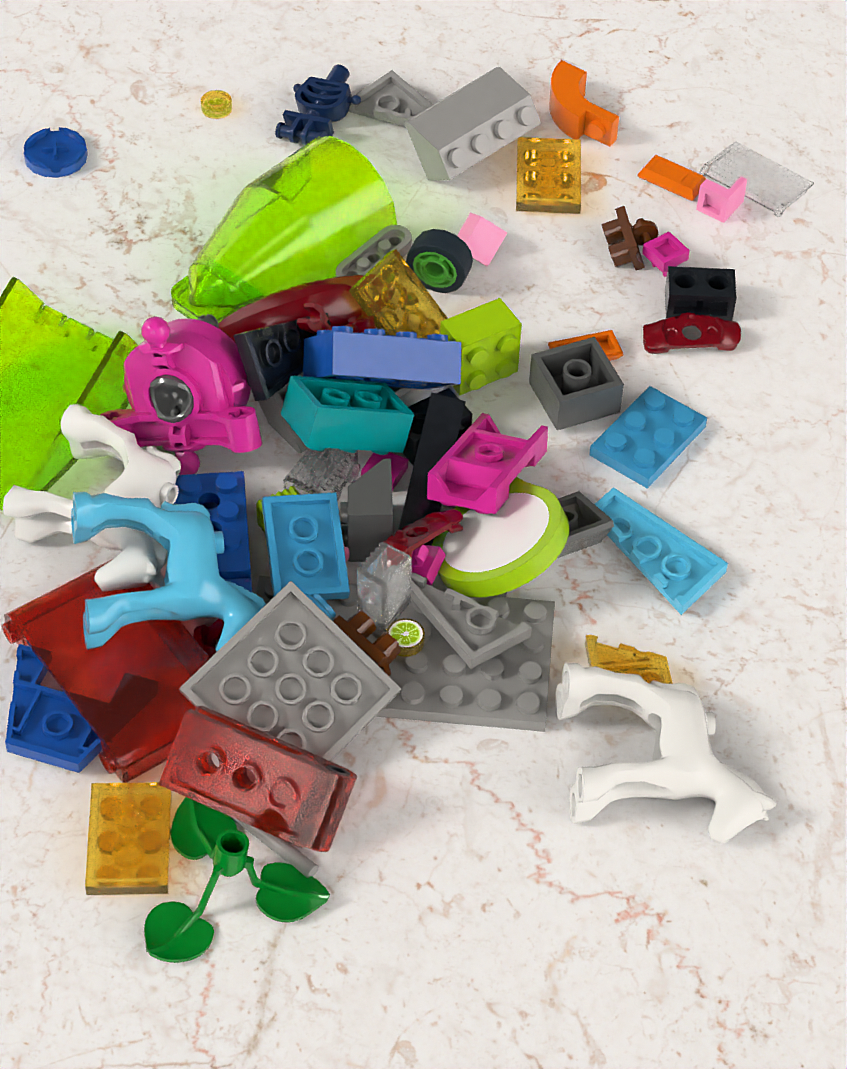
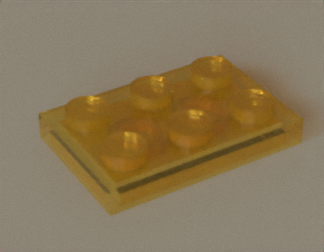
(548, 175)
(397, 298)
(128, 839)

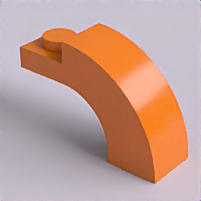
(573, 112)

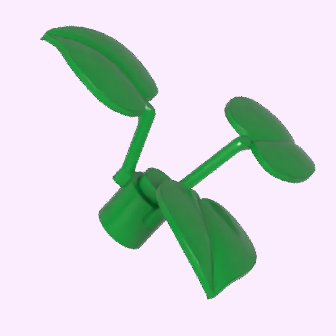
(284, 894)

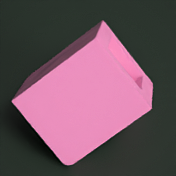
(720, 201)
(481, 238)

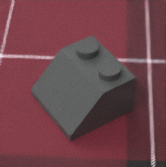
(368, 512)

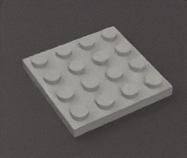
(294, 677)

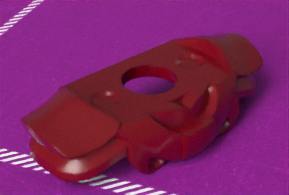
(667, 333)
(425, 529)

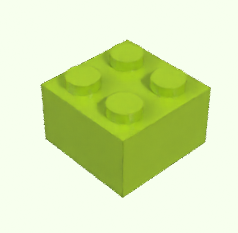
(488, 344)

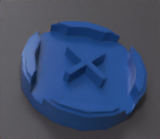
(55, 152)

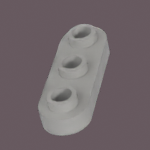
(375, 249)

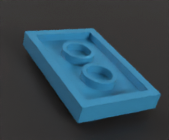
(648, 436)
(306, 544)

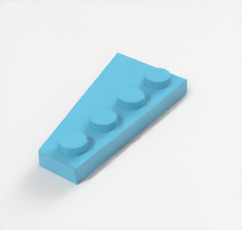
(663, 554)

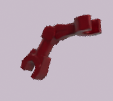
(319, 319)

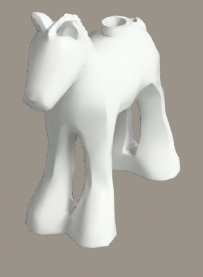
(146, 475)
(681, 754)

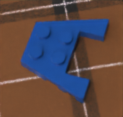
(45, 721)

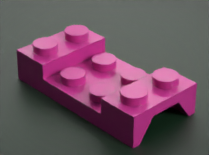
(482, 466)

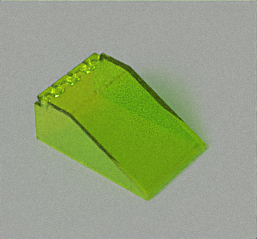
(42, 371)

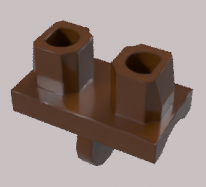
(634, 235)
(359, 628)

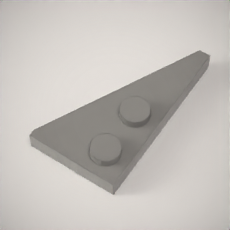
(390, 100)
(469, 628)

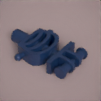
(318, 105)

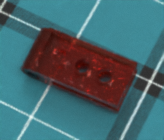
(293, 792)

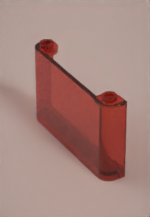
(122, 688)

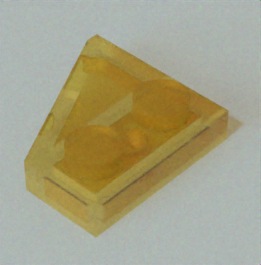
(627, 660)

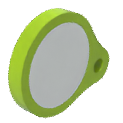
(506, 547)

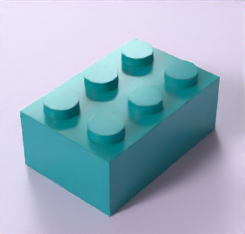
(346, 415)

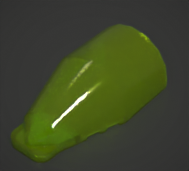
(287, 229)

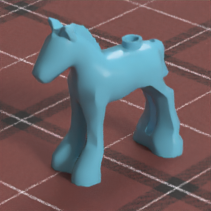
(191, 575)

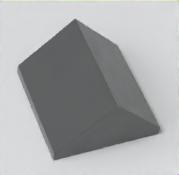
(586, 523)

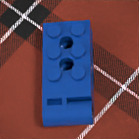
(225, 501)

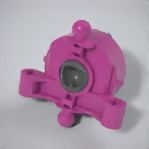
(187, 391)

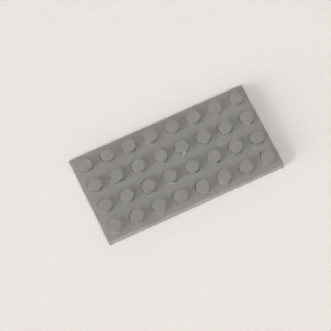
(442, 688)

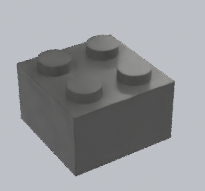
(576, 383)

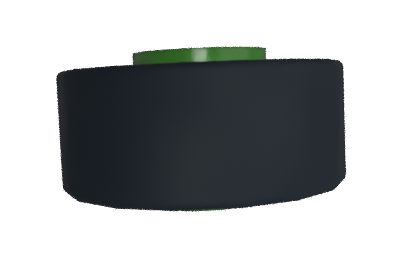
(440, 260)

